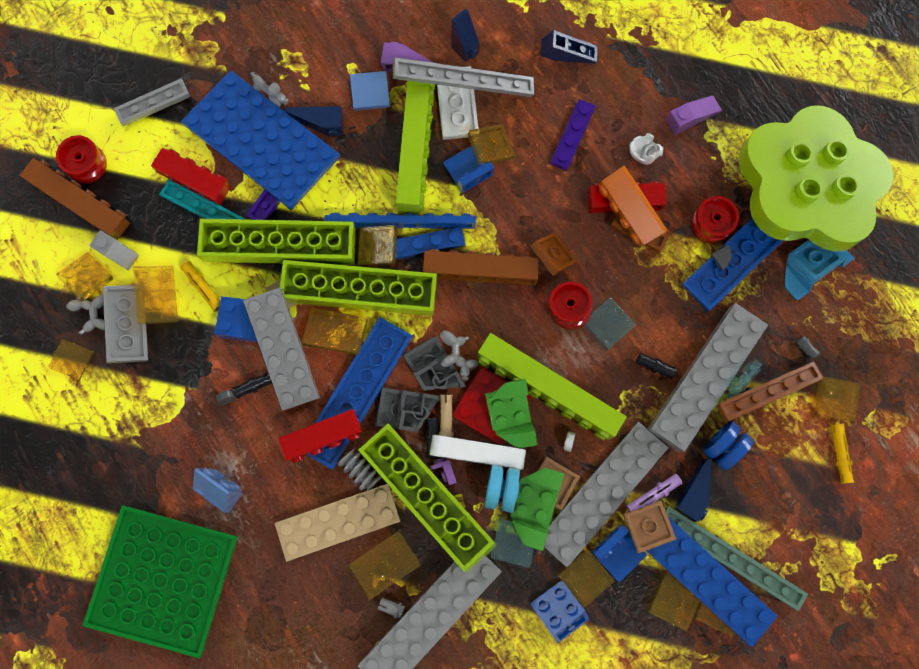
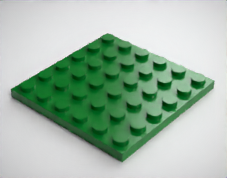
(160, 581)

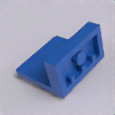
(466, 169)
(618, 553)
(560, 611)

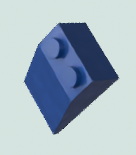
(234, 321)

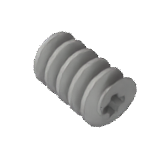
(359, 470)

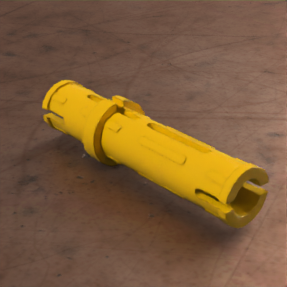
(196, 279)
(843, 458)

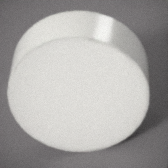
(569, 441)

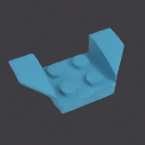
(810, 264)

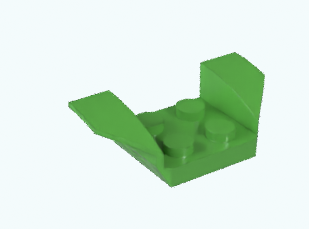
(511, 414)
(536, 506)

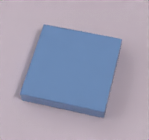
(369, 90)

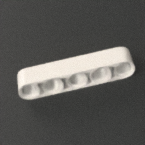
(477, 452)

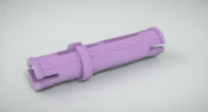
(673, 482)

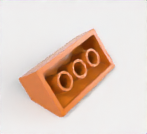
(631, 206)

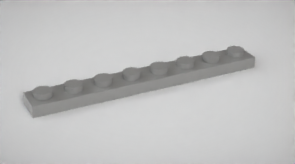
(462, 77)

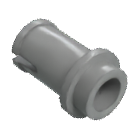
(391, 608)

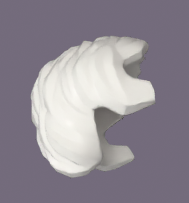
(645, 150)

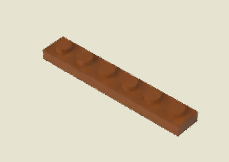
(769, 392)

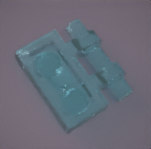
(738, 384)

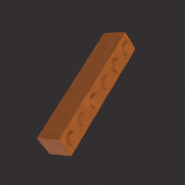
(72, 197)
(482, 267)

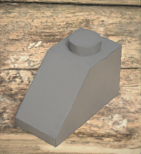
(114, 250)

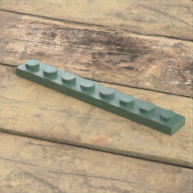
(741, 563)

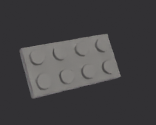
(123, 336)

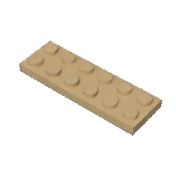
(337, 522)

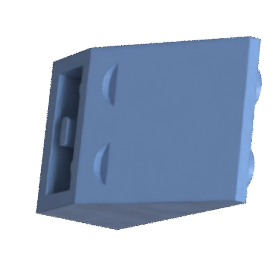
(216, 489)

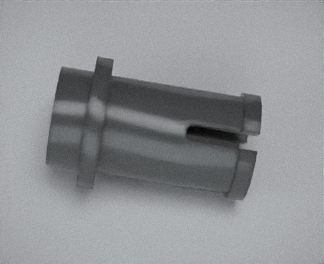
(807, 347)

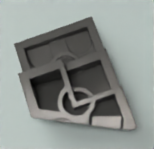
(426, 366)
(404, 409)

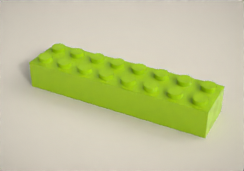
(415, 148)
(276, 241)
(359, 287)
(551, 388)
(427, 498)

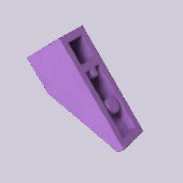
(397, 50)
(692, 114)

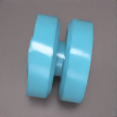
(506, 488)

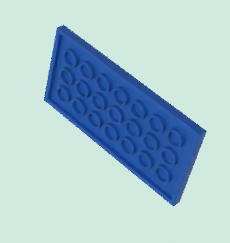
(261, 140)

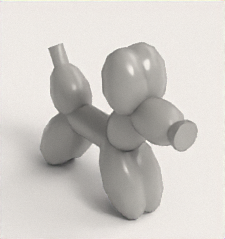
(273, 90)
(92, 306)
(466, 366)

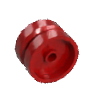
(81, 159)
(715, 219)
(571, 305)

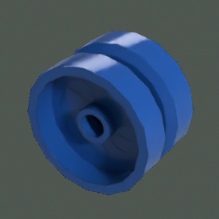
(728, 445)

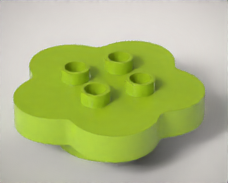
(814, 179)

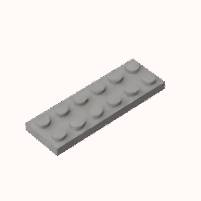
(281, 348)

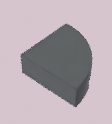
(722, 257)

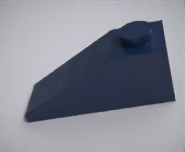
(464, 37)
(567, 48)
(321, 119)
(695, 496)

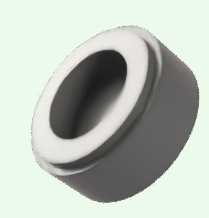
(225, 397)

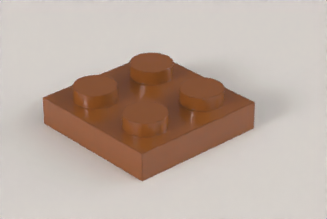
(553, 253)

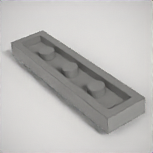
(152, 102)

